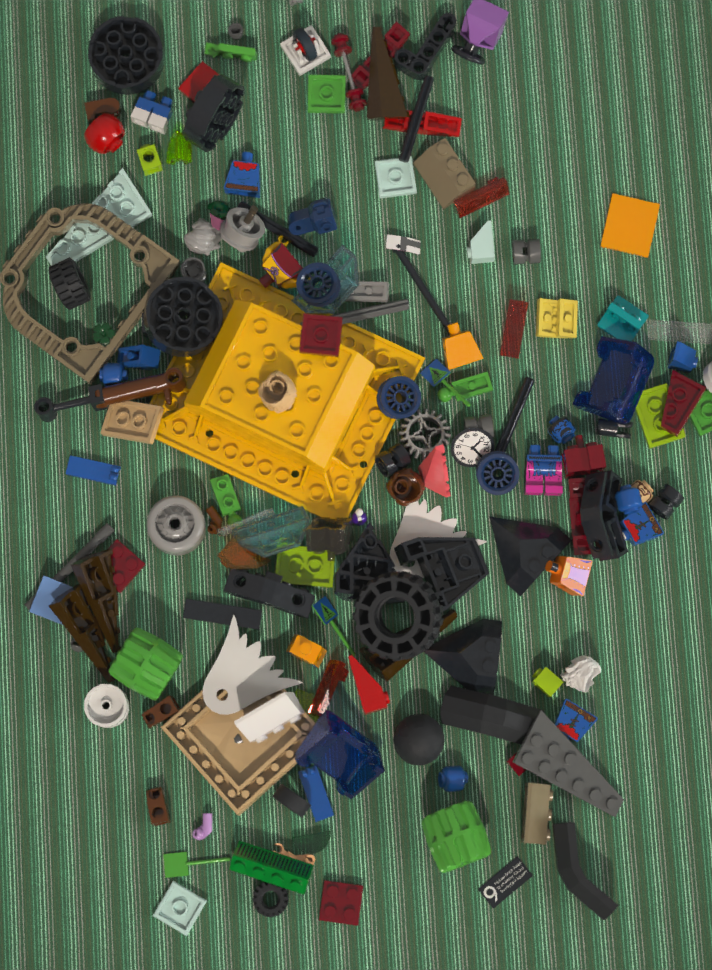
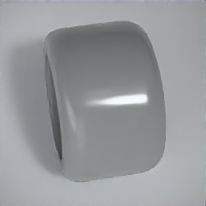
(186, 536)

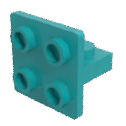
(622, 319)

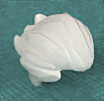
(581, 672)

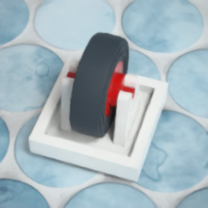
(305, 50)

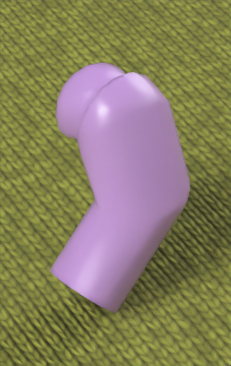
(205, 829)

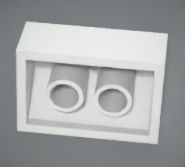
(270, 717)

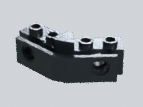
(600, 516)
(269, 591)

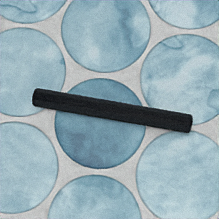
(416, 119)
(280, 230)
(514, 415)

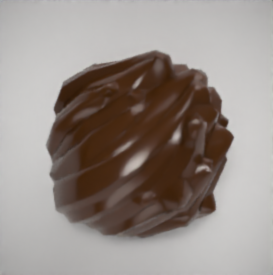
(405, 486)

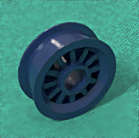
(329, 296)
(415, 399)
(514, 475)

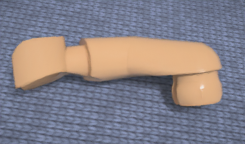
(308, 858)

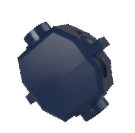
(317, 217)

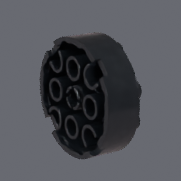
(121, 73)
(213, 112)
(171, 332)

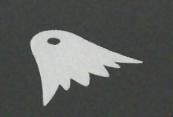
(419, 523)
(241, 675)

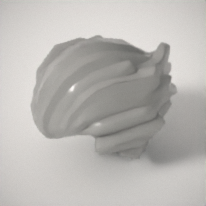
(202, 238)

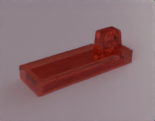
(481, 197)
(514, 328)
(334, 672)

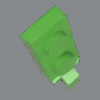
(229, 51)

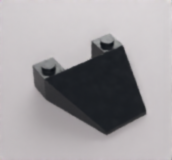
(446, 563)

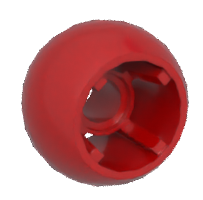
(105, 134)

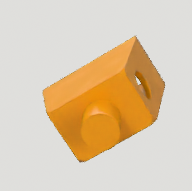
(459, 347)
(306, 650)

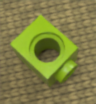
(152, 166)
(546, 681)

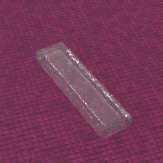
(679, 331)

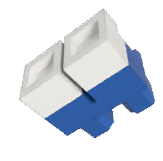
(151, 114)

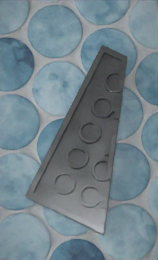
(558, 761)

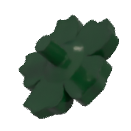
(218, 209)
(103, 333)

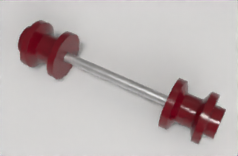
(340, 41)

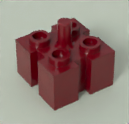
(583, 460)

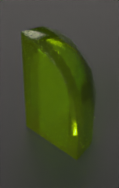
(178, 149)

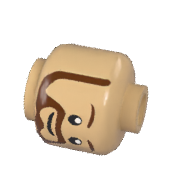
(645, 490)

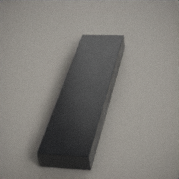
(222, 614)

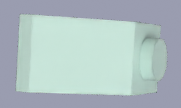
(482, 245)

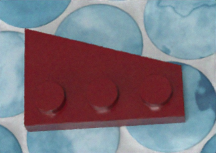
(680, 402)

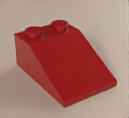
(369, 691)

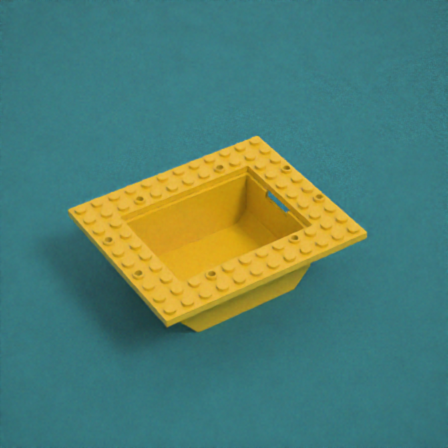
(263, 446)

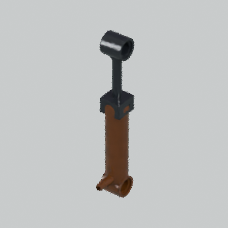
(102, 396)

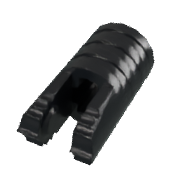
(609, 428)

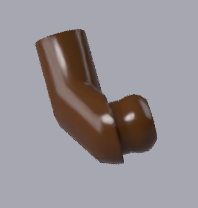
(216, 520)

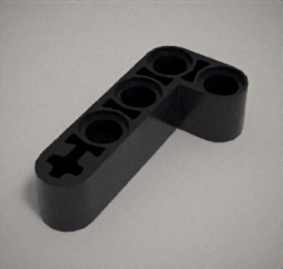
(429, 45)

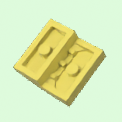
(556, 318)

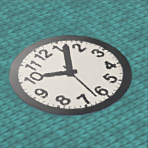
(471, 446)

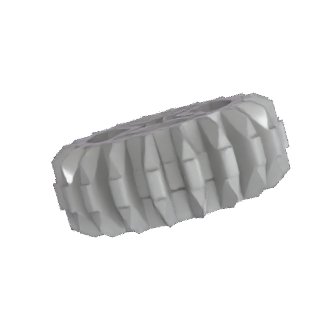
(416, 437)

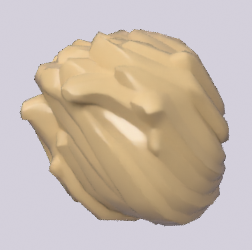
(277, 392)

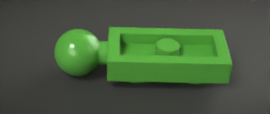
(467, 387)
(226, 498)

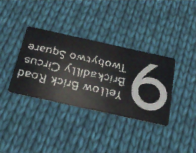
(505, 882)

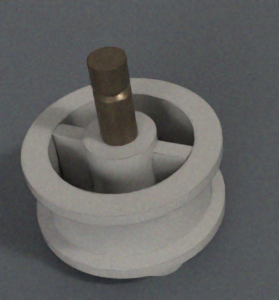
(242, 228)

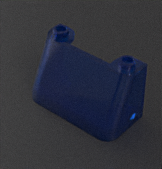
(618, 380)
(341, 754)

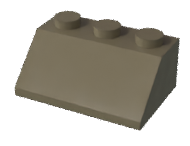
(444, 173)
(536, 813)

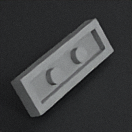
(370, 292)

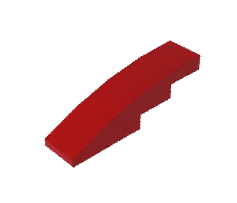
(431, 124)

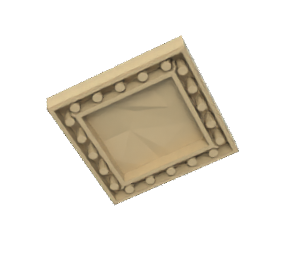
(235, 769)

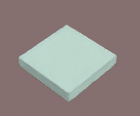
(395, 178)
(179, 908)

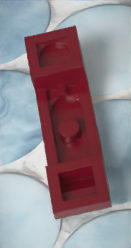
(395, 40)
(579, 540)

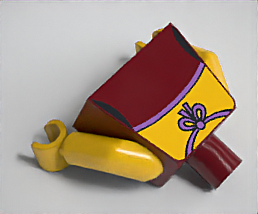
(280, 266)

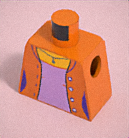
(569, 574)

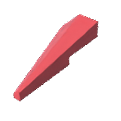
(435, 471)

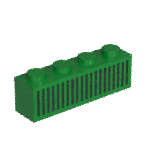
(271, 867)

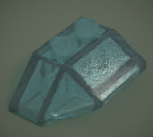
(346, 268)
(274, 533)

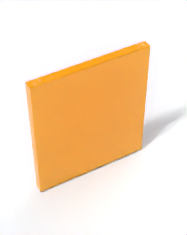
(630, 225)

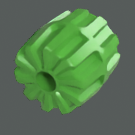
(145, 663)
(456, 836)

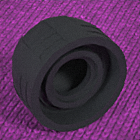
(418, 739)

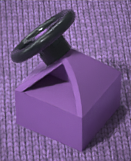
(481, 28)

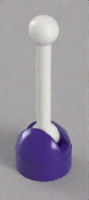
(359, 515)

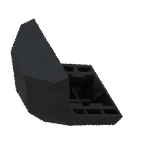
(487, 714)
(572, 874)

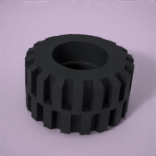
(69, 283)

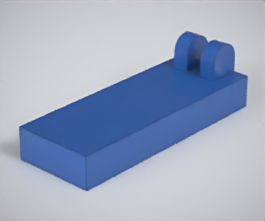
(93, 470)
(316, 793)

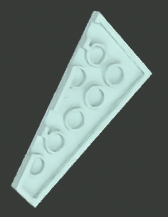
(83, 239)

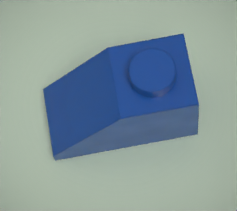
(139, 357)
(682, 358)

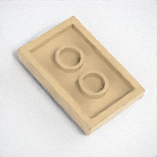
(132, 421)

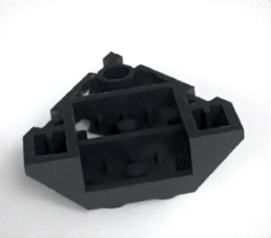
(525, 550)
(363, 563)
(471, 655)

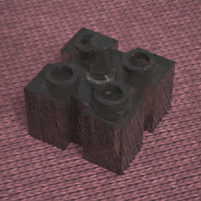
(329, 535)

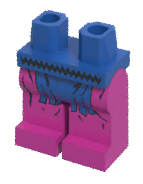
(543, 465)

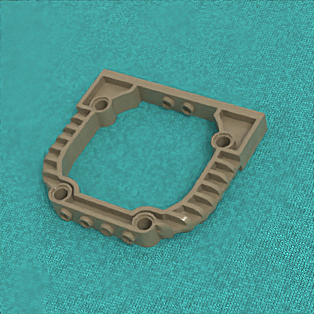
(86, 359)

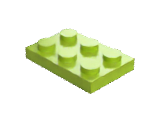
(650, 415)
(305, 567)

